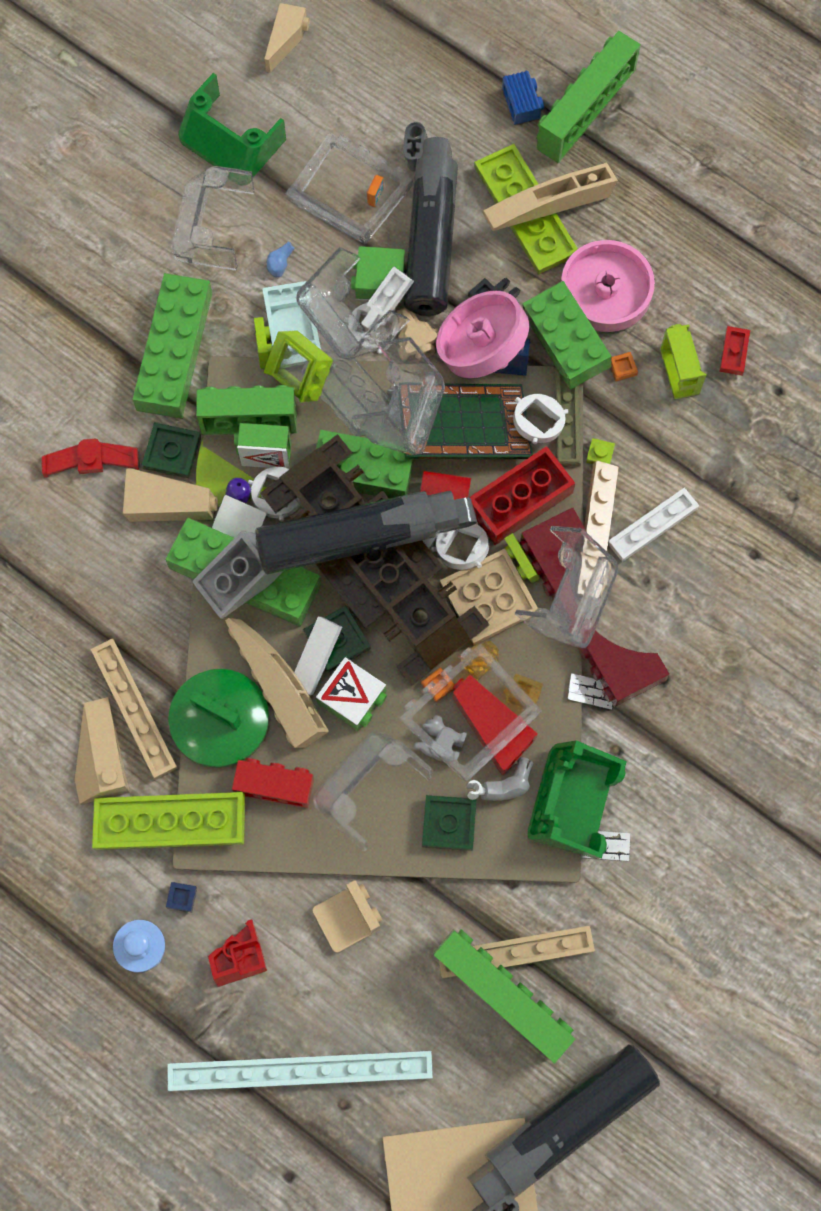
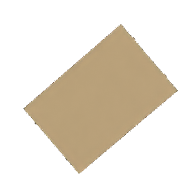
(433, 1166)

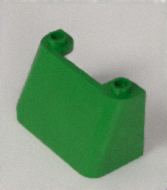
(574, 798)

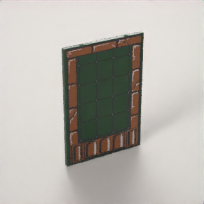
(476, 424)

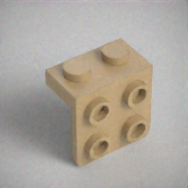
(347, 917)

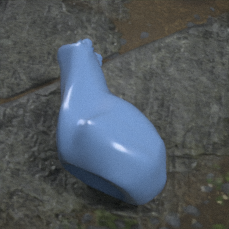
(277, 260)

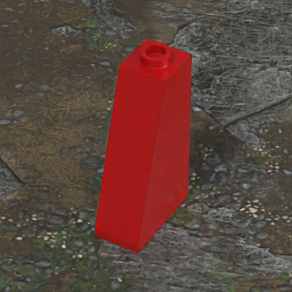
(489, 717)

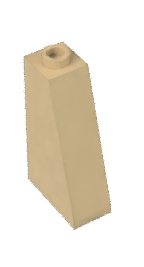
(165, 499)

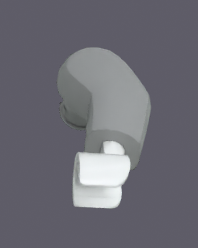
(507, 789)

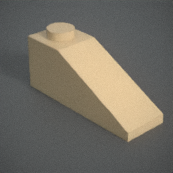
(286, 33)

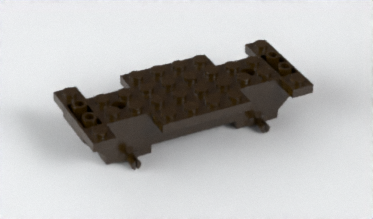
(382, 580)

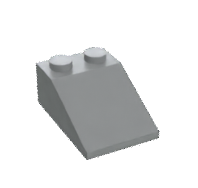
(234, 575)

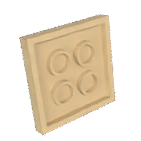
(494, 591)

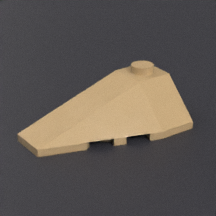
(99, 758)

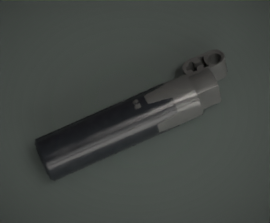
(430, 220)
(360, 529)
(562, 1128)

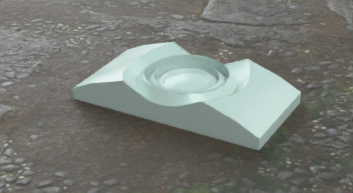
(286, 314)

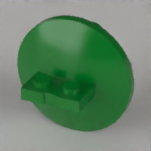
(218, 718)

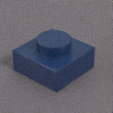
(181, 897)

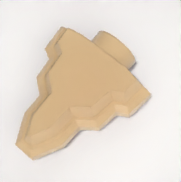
(420, 332)

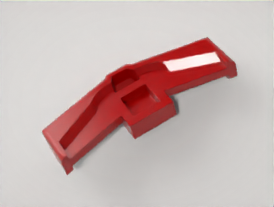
(90, 457)

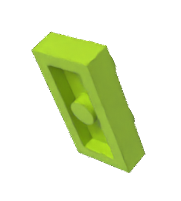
(262, 335)
(515, 551)

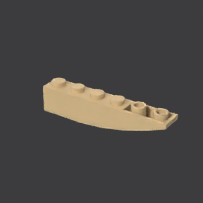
(553, 197)
(280, 686)

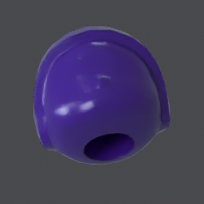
(238, 489)

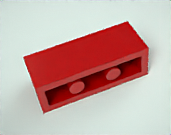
(273, 782)

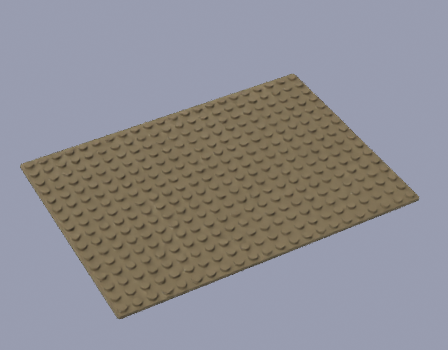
(389, 797)

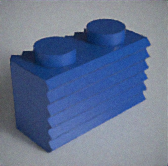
(522, 97)

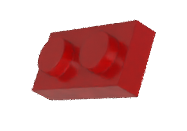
(734, 350)

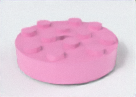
(623, 270)
(464, 333)

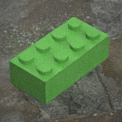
(567, 335)
(224, 409)
(382, 467)

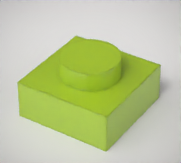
(600, 451)

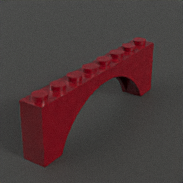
(619, 670)

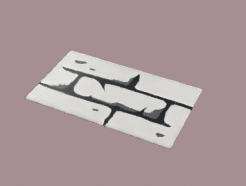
(587, 691)

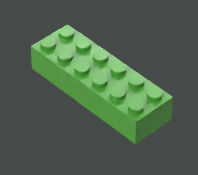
(587, 96)
(172, 346)
(285, 597)
(504, 996)

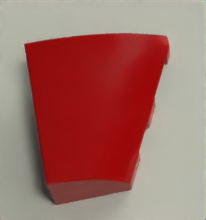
(436, 483)
(238, 957)

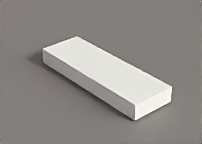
(317, 653)

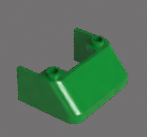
(218, 143)

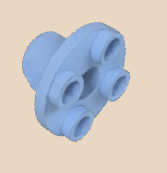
(139, 946)

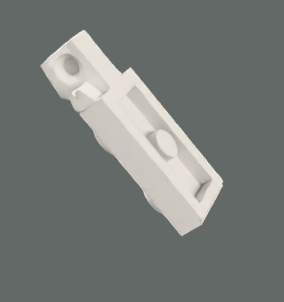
(386, 296)

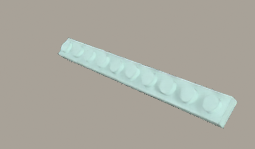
(299, 1071)

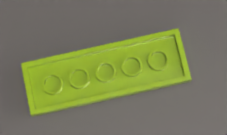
(542, 238)
(169, 821)

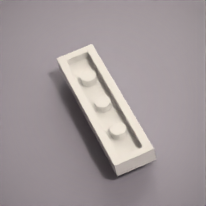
(653, 524)

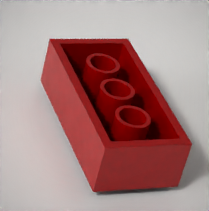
(521, 495)

